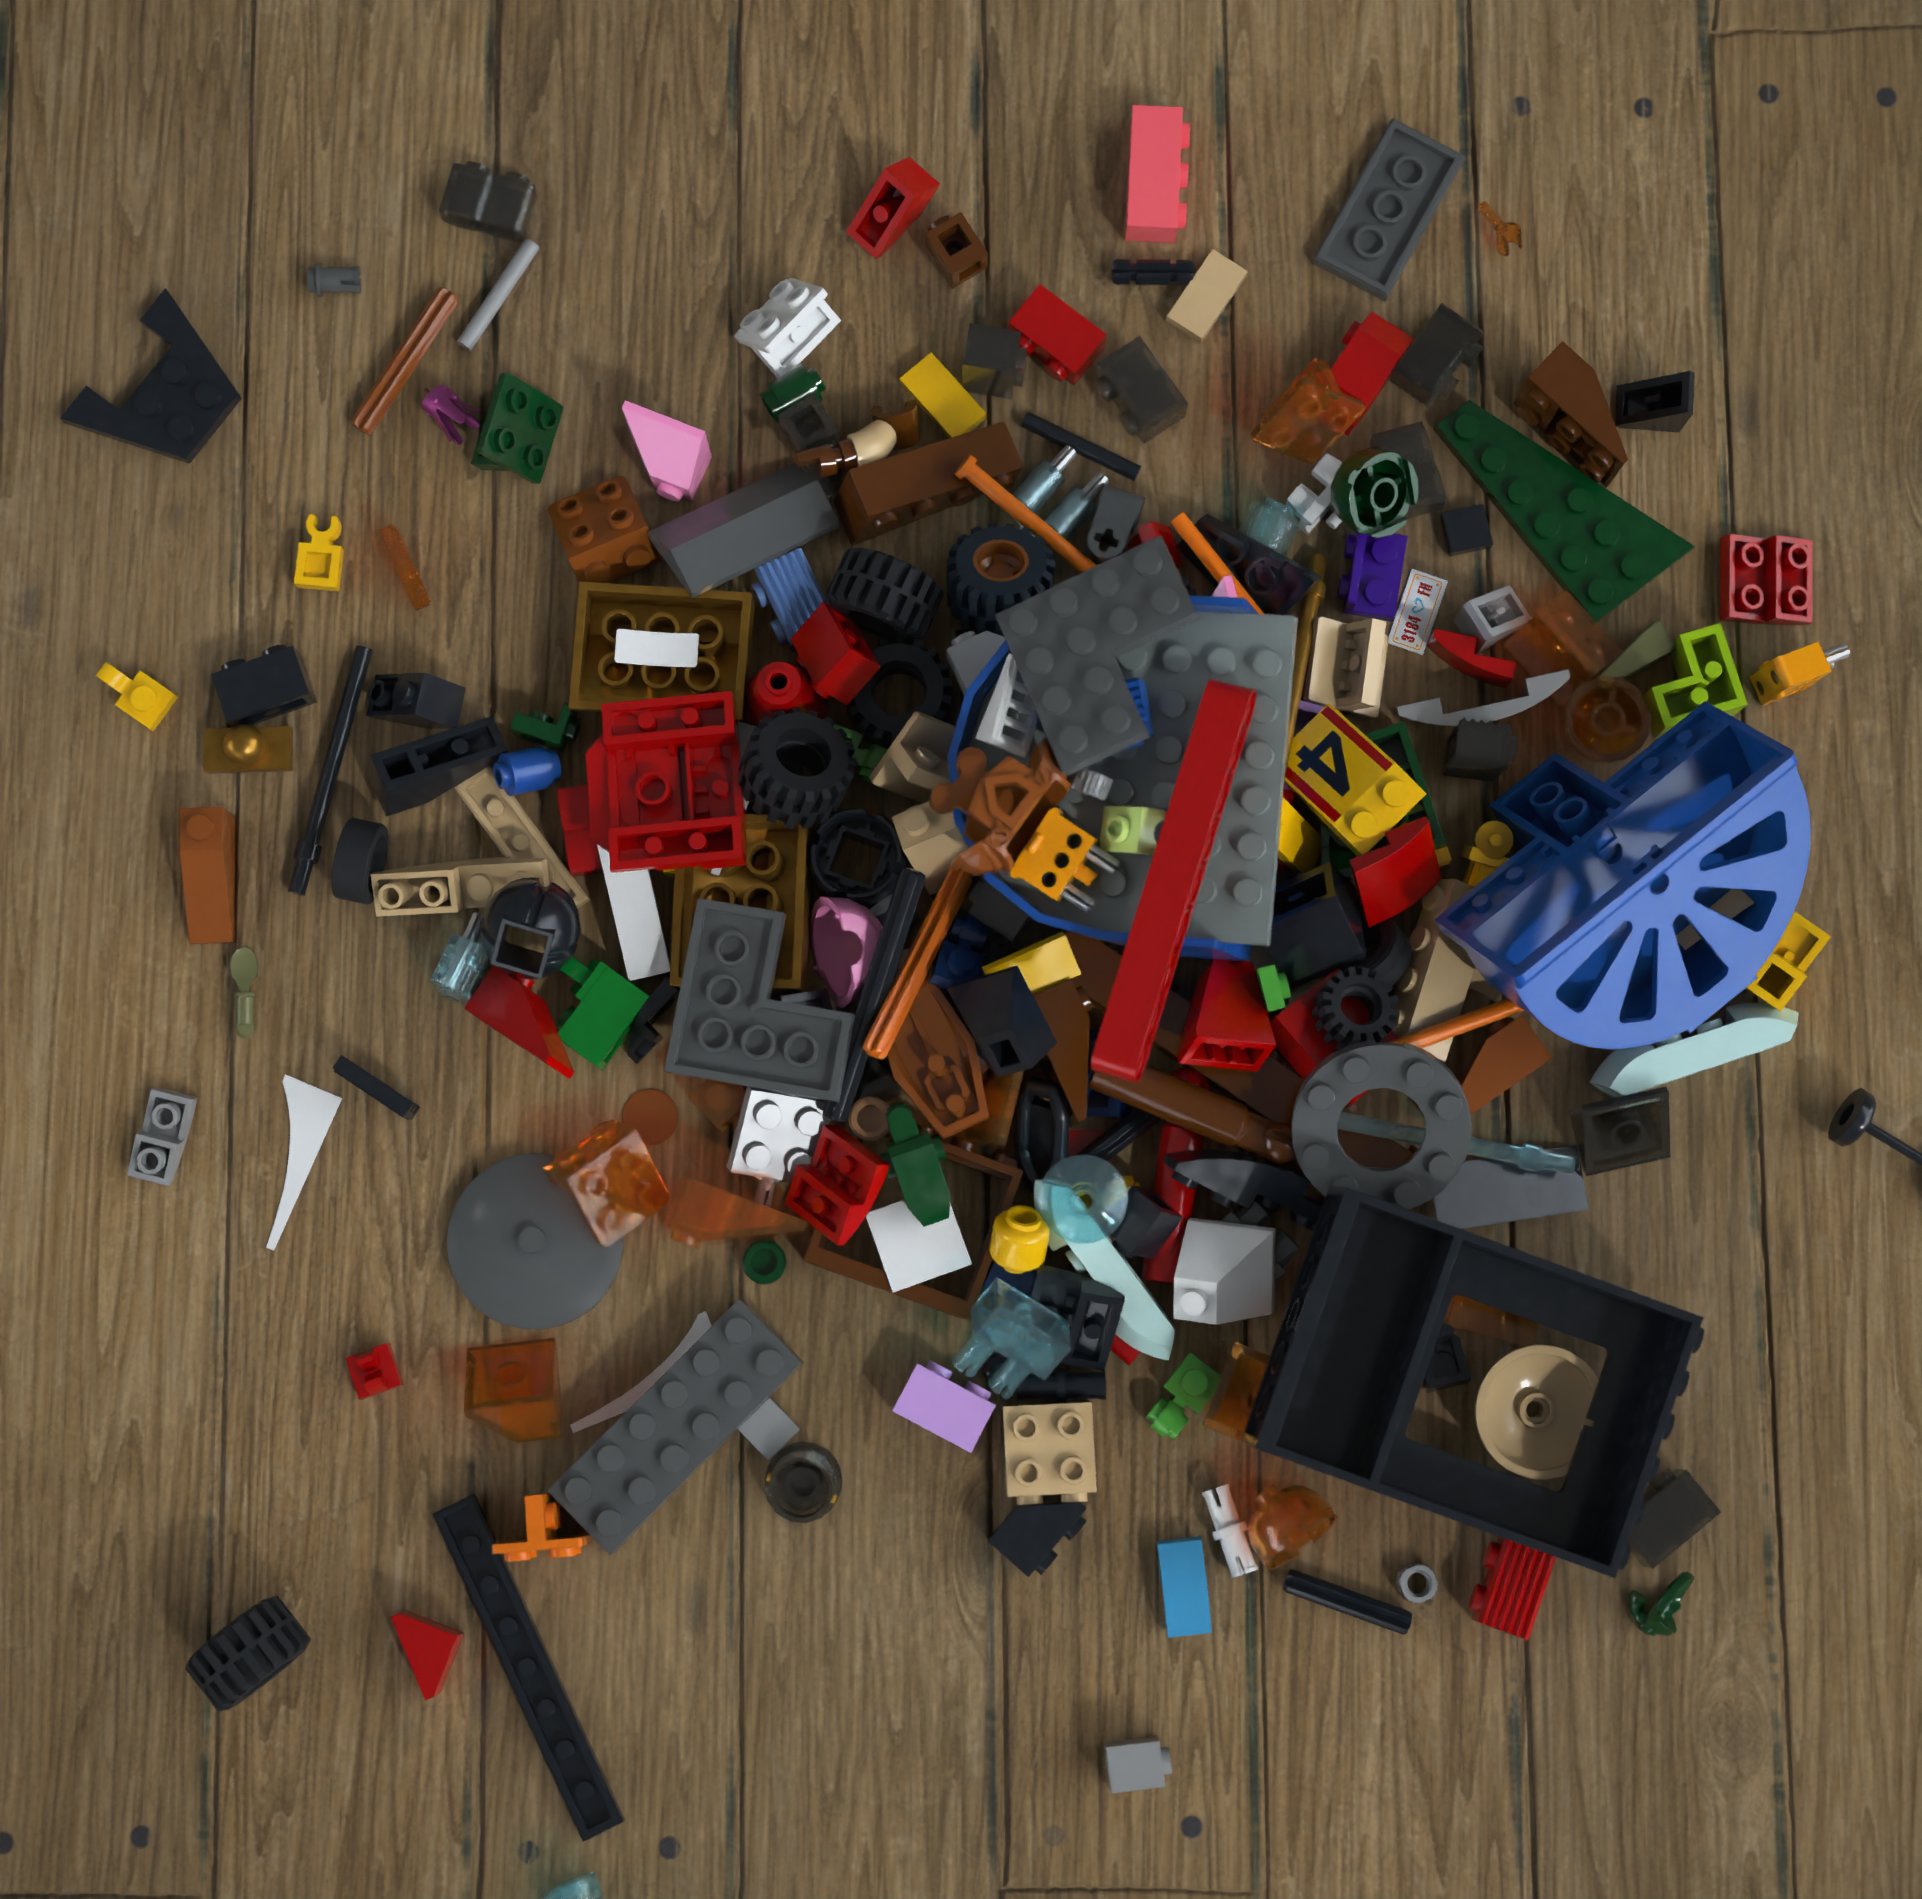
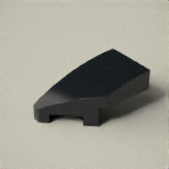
(643, 1035)
(1447, 1363)

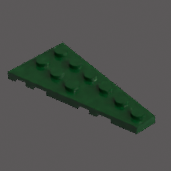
(1575, 527)

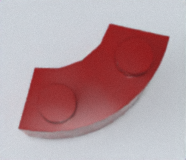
(1369, 359)

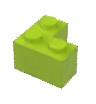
(1704, 674)

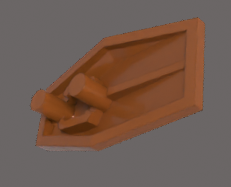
(939, 1064)

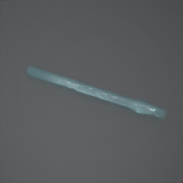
(1527, 1156)

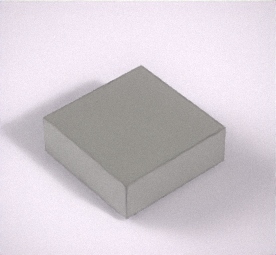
(769, 1428)

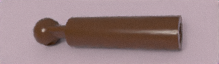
(1200, 1112)

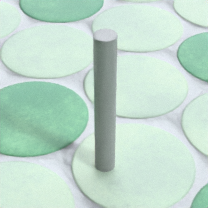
(498, 294)

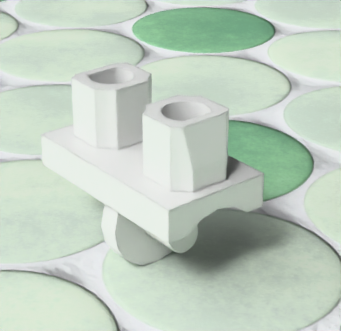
(1311, 507)

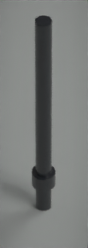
(308, 849)

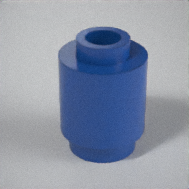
(527, 770)

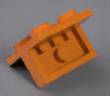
(542, 1520)

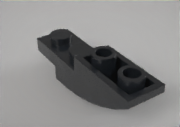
(1244, 1179)

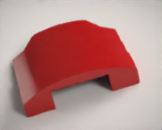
(668, 784)

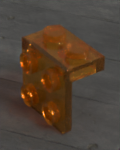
(610, 1180)

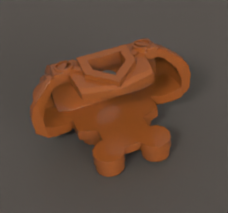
(1000, 805)

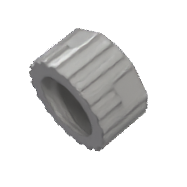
(1091, 783)
(1402, 1586)

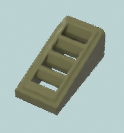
(1645, 651)

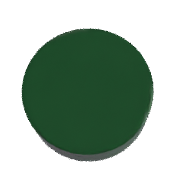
(764, 1262)

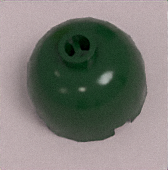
(1374, 492)

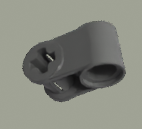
(1113, 523)

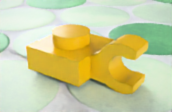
(140, 697)

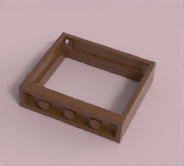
(961, 1153)

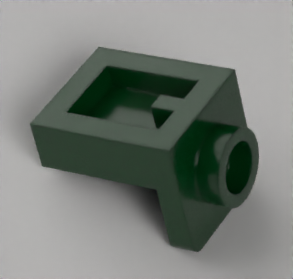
(541, 730)

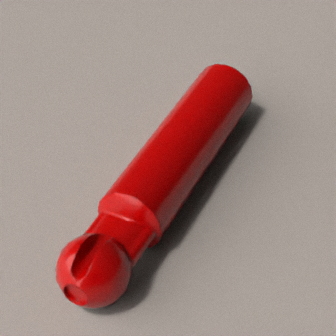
(1178, 1196)

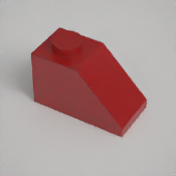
(892, 206)

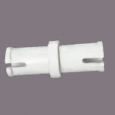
(1229, 1531)

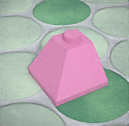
(670, 451)

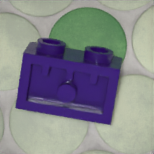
(1373, 575)

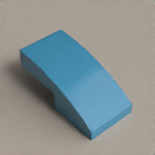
(1184, 1586)

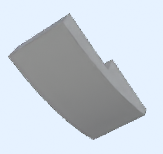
(163, 1136)

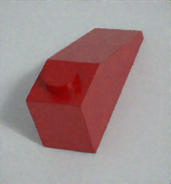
(521, 1016)

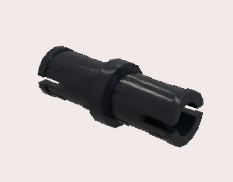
(1064, 1386)

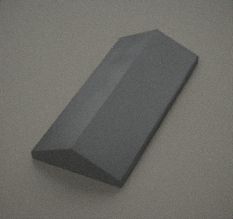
(745, 529)

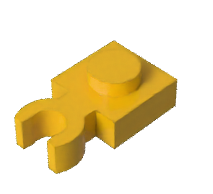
(320, 561)

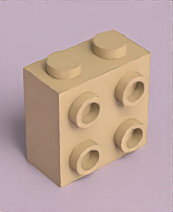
(929, 842)
(1049, 1451)

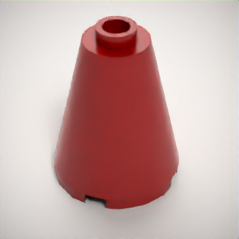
(781, 687)

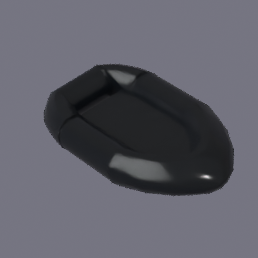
(1040, 1128)

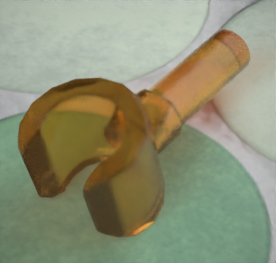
(1505, 231)

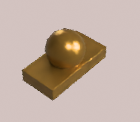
(248, 749)

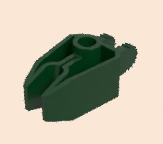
(916, 1164)

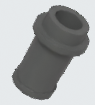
(333, 279)

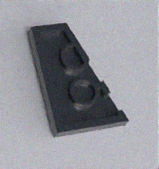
(1266, 575)

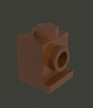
(956, 232)

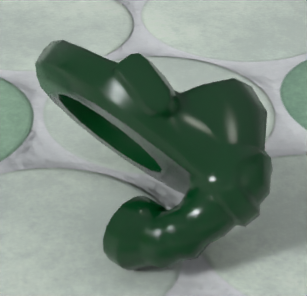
(1660, 1617)

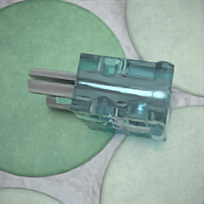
(461, 964)

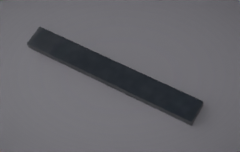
(529, 1668)

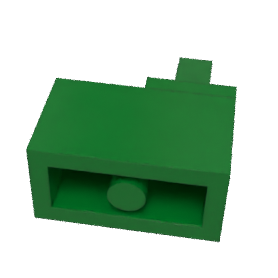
(604, 1013)

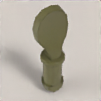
(244, 971)

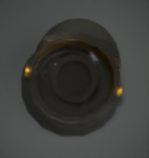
(803, 1482)

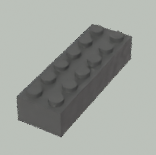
(675, 1427)

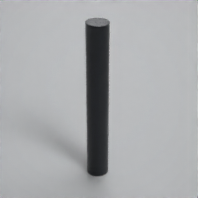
(1082, 446)

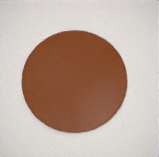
(651, 1115)

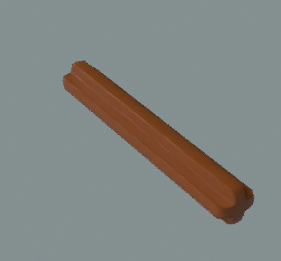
(404, 361)

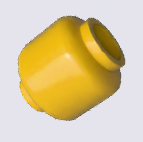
(1019, 1239)

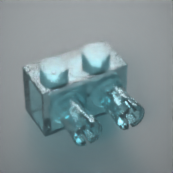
(1020, 1330)

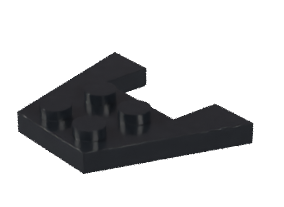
(176, 402)

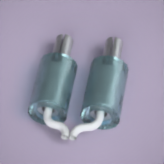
(1045, 480)

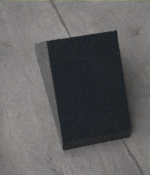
(1656, 403)

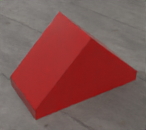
(428, 1648)

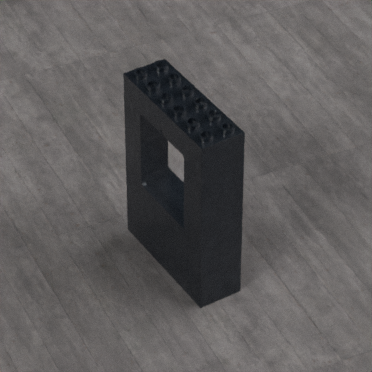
(1363, 1342)

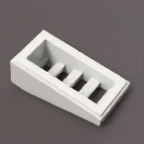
(995, 715)

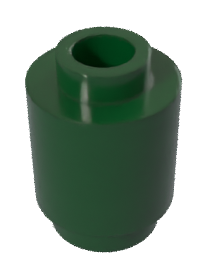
(791, 389)

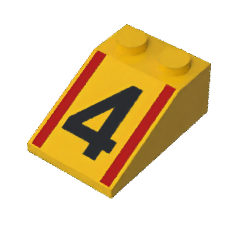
(1349, 780)

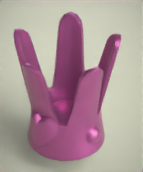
(443, 402)

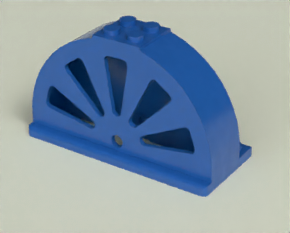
(1618, 867)

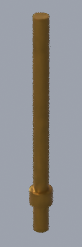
(1307, 614)

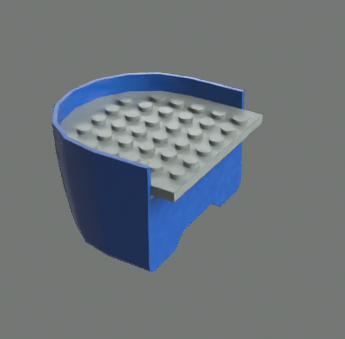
(1239, 882)

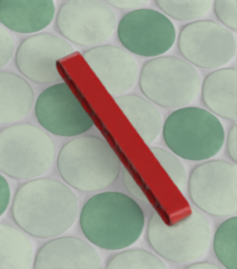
(1173, 881)

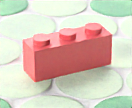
(1156, 174)

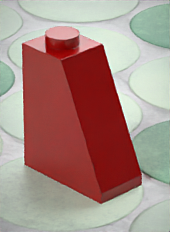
(1227, 1020)

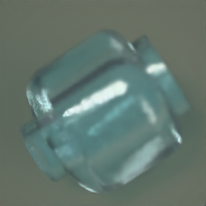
(1271, 524)

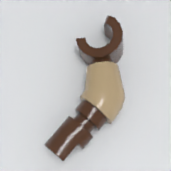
(870, 444)

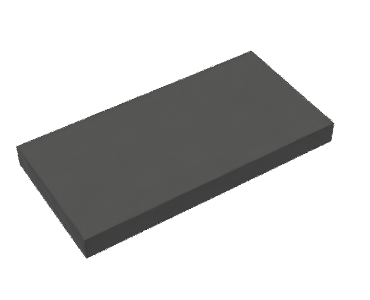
(1388, 209)

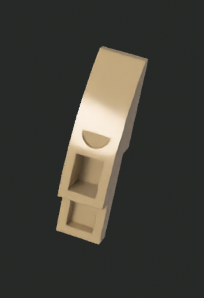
(449, 885)

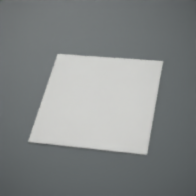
(914, 1251)

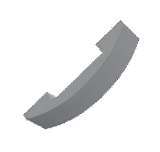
(1535, 691)

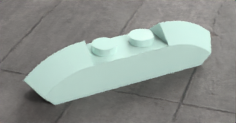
(1747, 1031)
(1142, 1319)

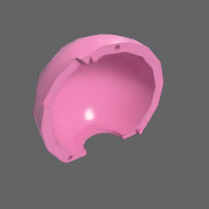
(843, 946)

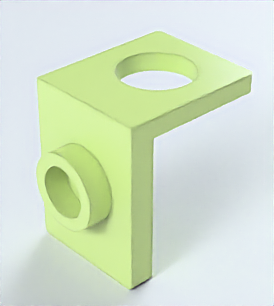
(1129, 829)

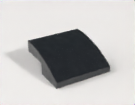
(1090, 1311)

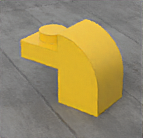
(1787, 964)

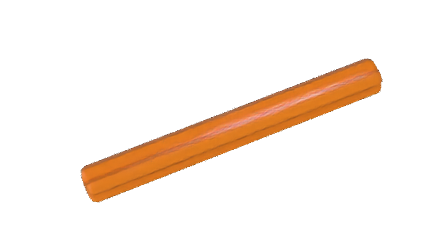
(917, 964)

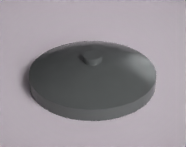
(527, 1248)

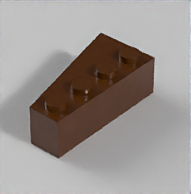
(922, 482)

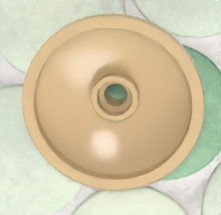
(1543, 1443)

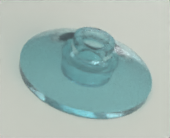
(1077, 1176)

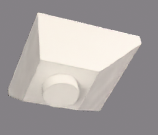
(1224, 1272)

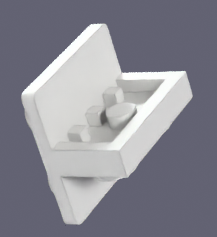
(788, 325)

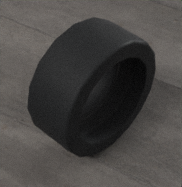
(357, 855)

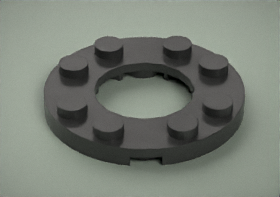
(1377, 1066)

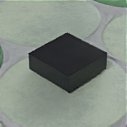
(1466, 530)

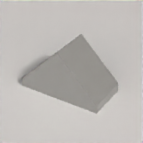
(1492, 617)

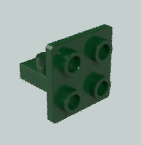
(517, 430)

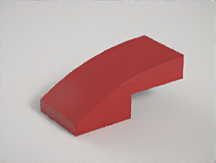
(1459, 651)

